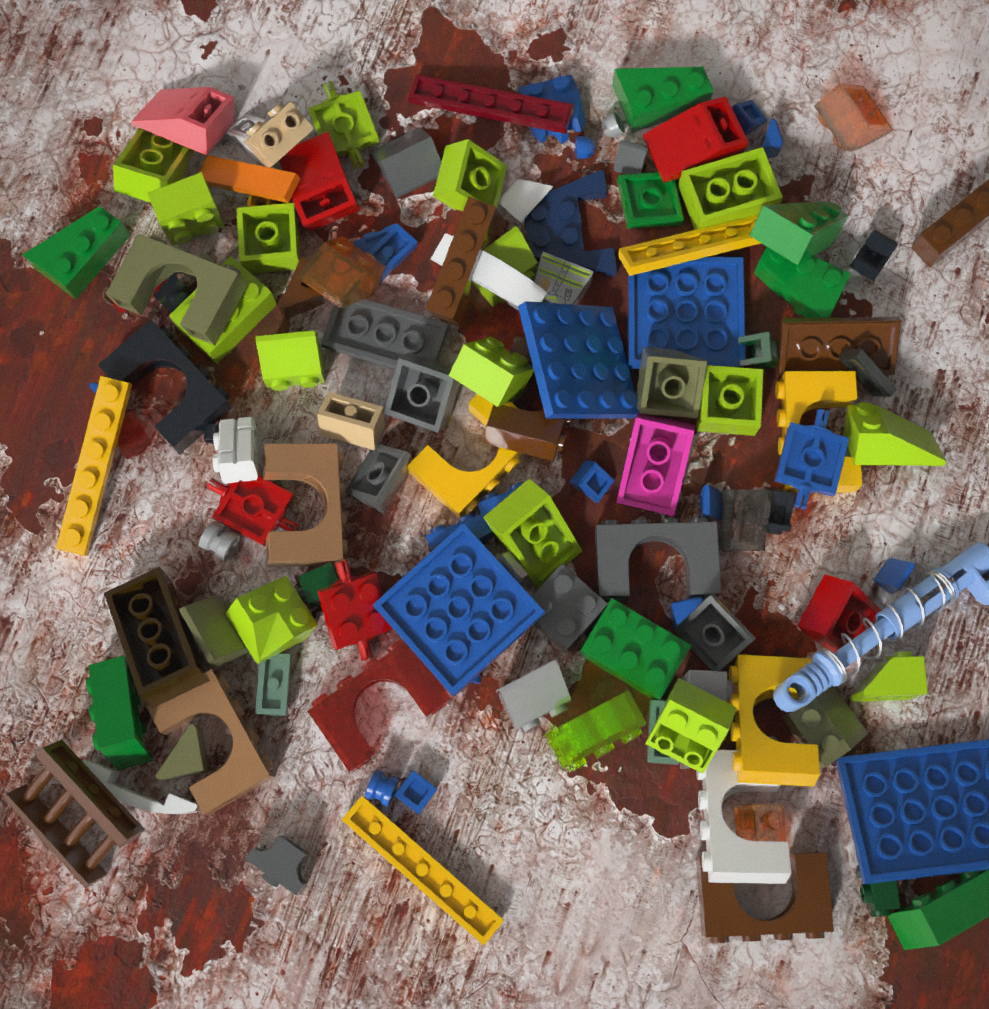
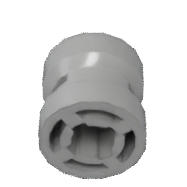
(219, 541)

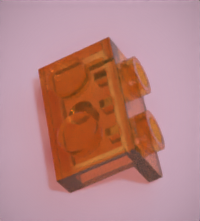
(760, 822)

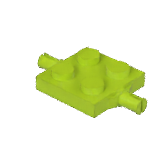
(346, 121)

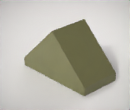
(187, 757)

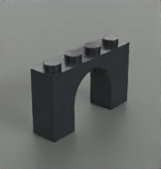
(153, 349)

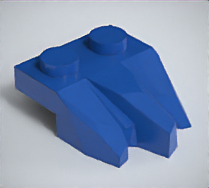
(558, 89)

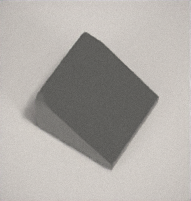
(630, 158)

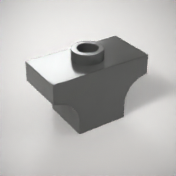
(281, 864)

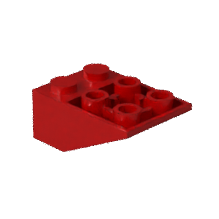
(695, 138)
(323, 186)

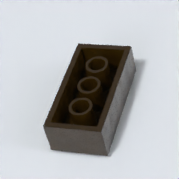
(155, 637)

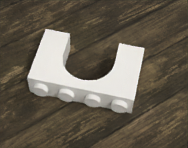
(728, 855)

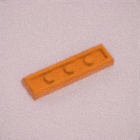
(249, 178)

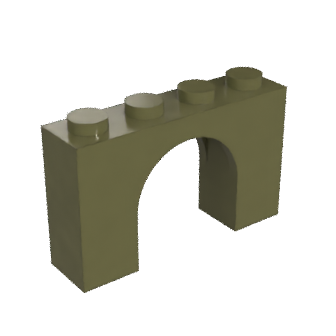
(153, 261)

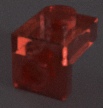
(133, 437)

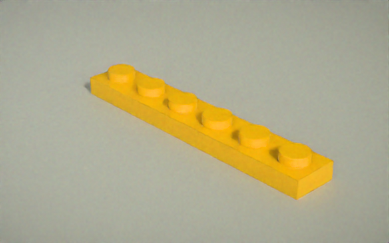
(688, 246)
(94, 466)
(423, 870)

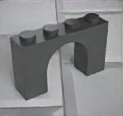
(694, 541)

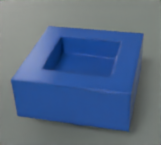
(416, 792)

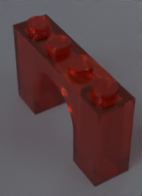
(336, 712)

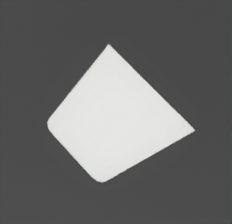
(523, 197)

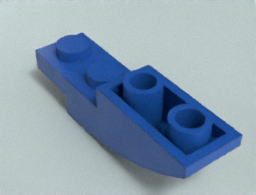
(475, 524)

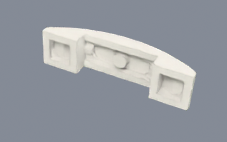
(497, 277)
(174, 803)

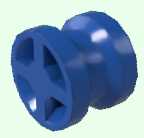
(382, 787)

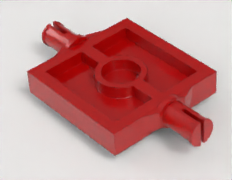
(253, 508)
(350, 610)

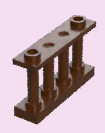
(91, 795)

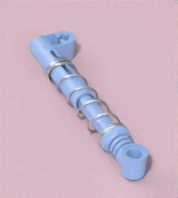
(896, 618)

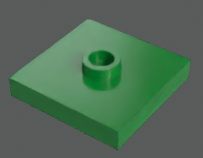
(649, 201)

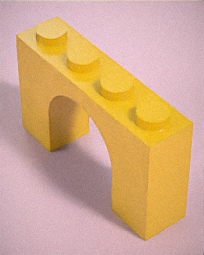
(817, 389)
(458, 488)
(758, 756)

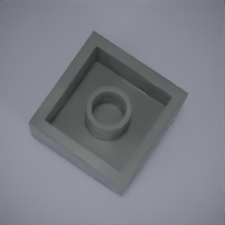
(422, 392)
(568, 608)

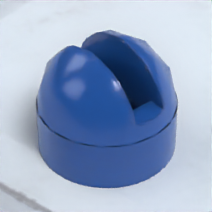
(584, 147)

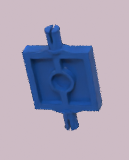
(811, 459)

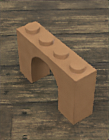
(320, 468)
(246, 765)

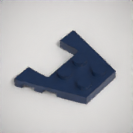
(556, 225)

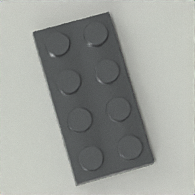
(382, 333)

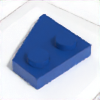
(388, 247)

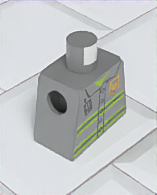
(562, 280)

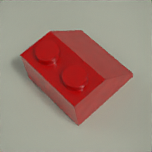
(837, 609)

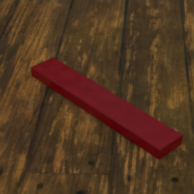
(491, 103)

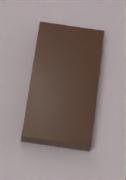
(818, 342)

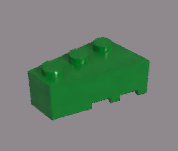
(659, 93)
(799, 228)
(79, 250)
(808, 287)
(117, 714)
(944, 912)

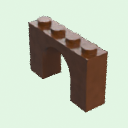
(477, 228)
(525, 430)
(806, 912)

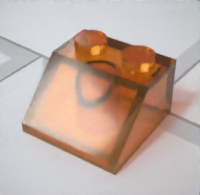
(852, 117)
(342, 272)

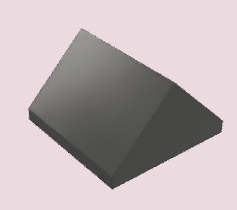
(408, 162)
(380, 477)
(714, 633)

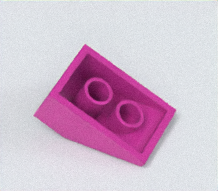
(655, 463)

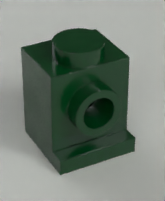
(879, 897)

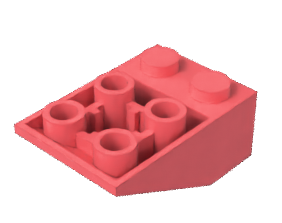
(188, 116)

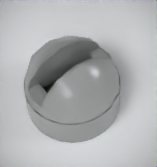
(614, 125)

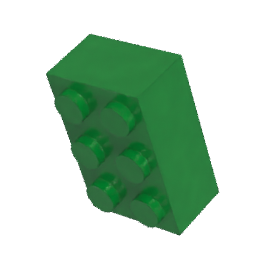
(635, 650)

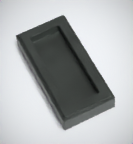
(867, 372)

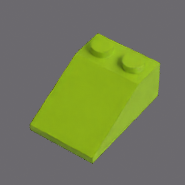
(149, 164)
(888, 439)
(533, 532)

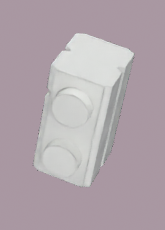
(237, 450)

